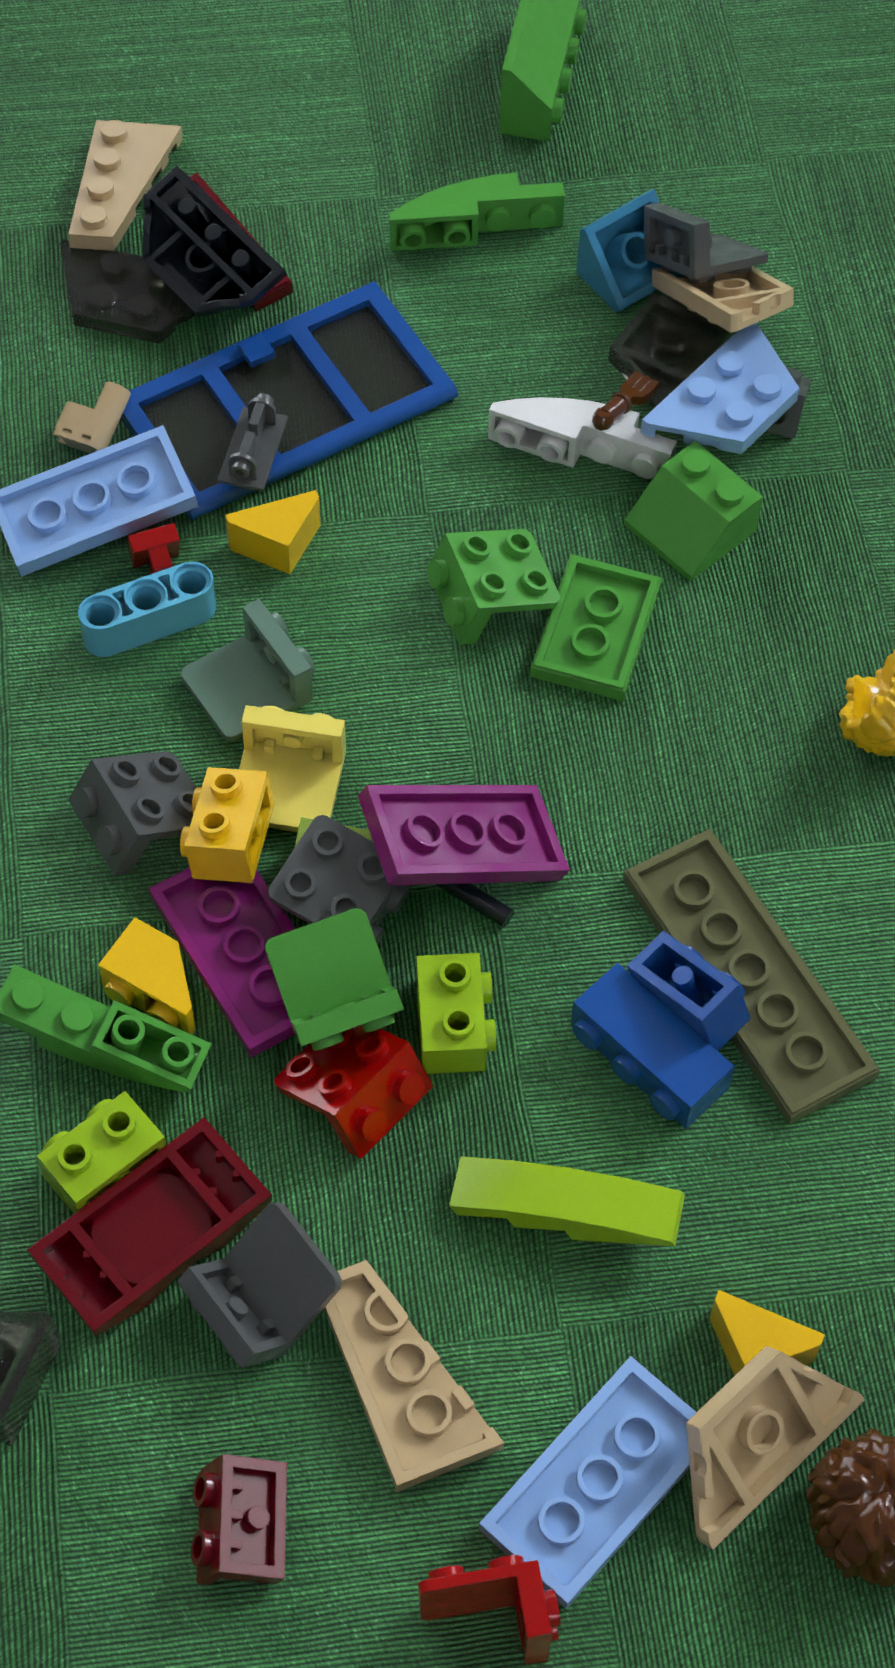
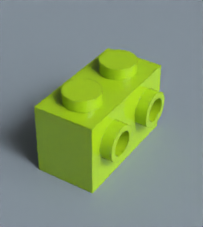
(452, 1013)
(99, 1151)

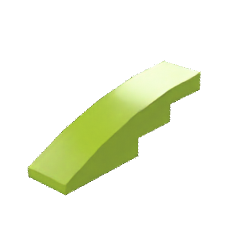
(568, 1200)

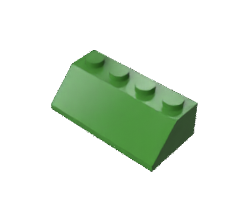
(537, 66)

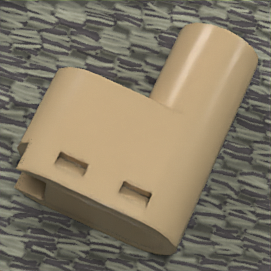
(92, 428)

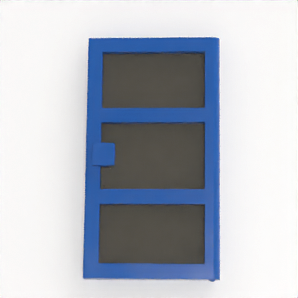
(330, 370)

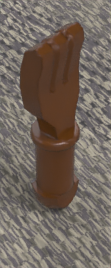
(633, 391)

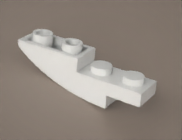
(564, 430)

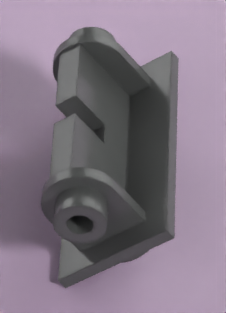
(253, 445)

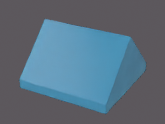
(614, 254)

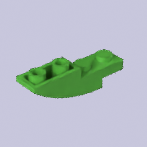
(481, 204)
(99, 1035)

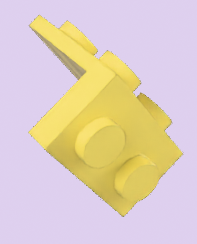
(301, 759)

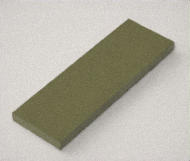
(795, 1032)

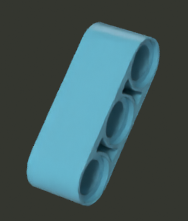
(162, 593)

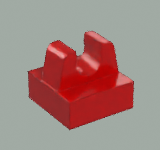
(154, 547)

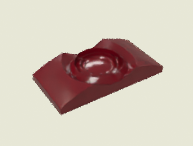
(150, 1227)

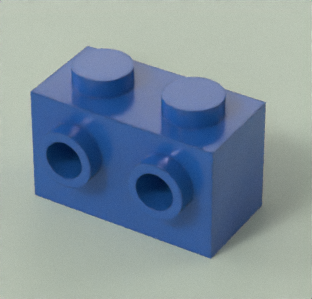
(692, 988)

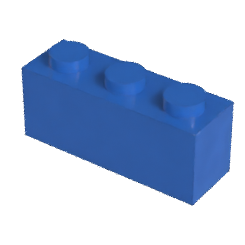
(650, 1046)

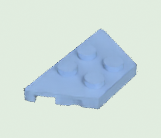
(728, 396)

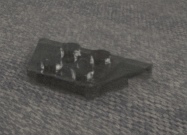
(120, 295)
(665, 344)

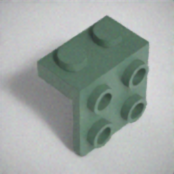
(251, 671)

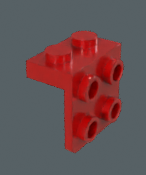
(358, 1085)
(504, 1584)

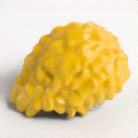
(870, 710)

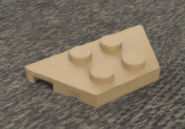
(729, 299)
(757, 1436)

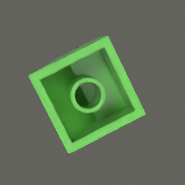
(694, 511)

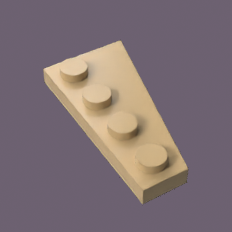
(116, 177)
(409, 1397)

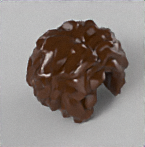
(856, 1507)

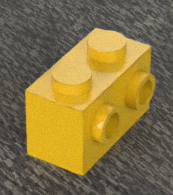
(228, 825)

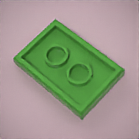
(596, 627)

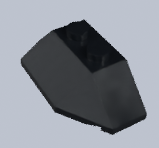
(202, 249)

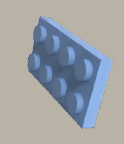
(94, 500)
(595, 1481)

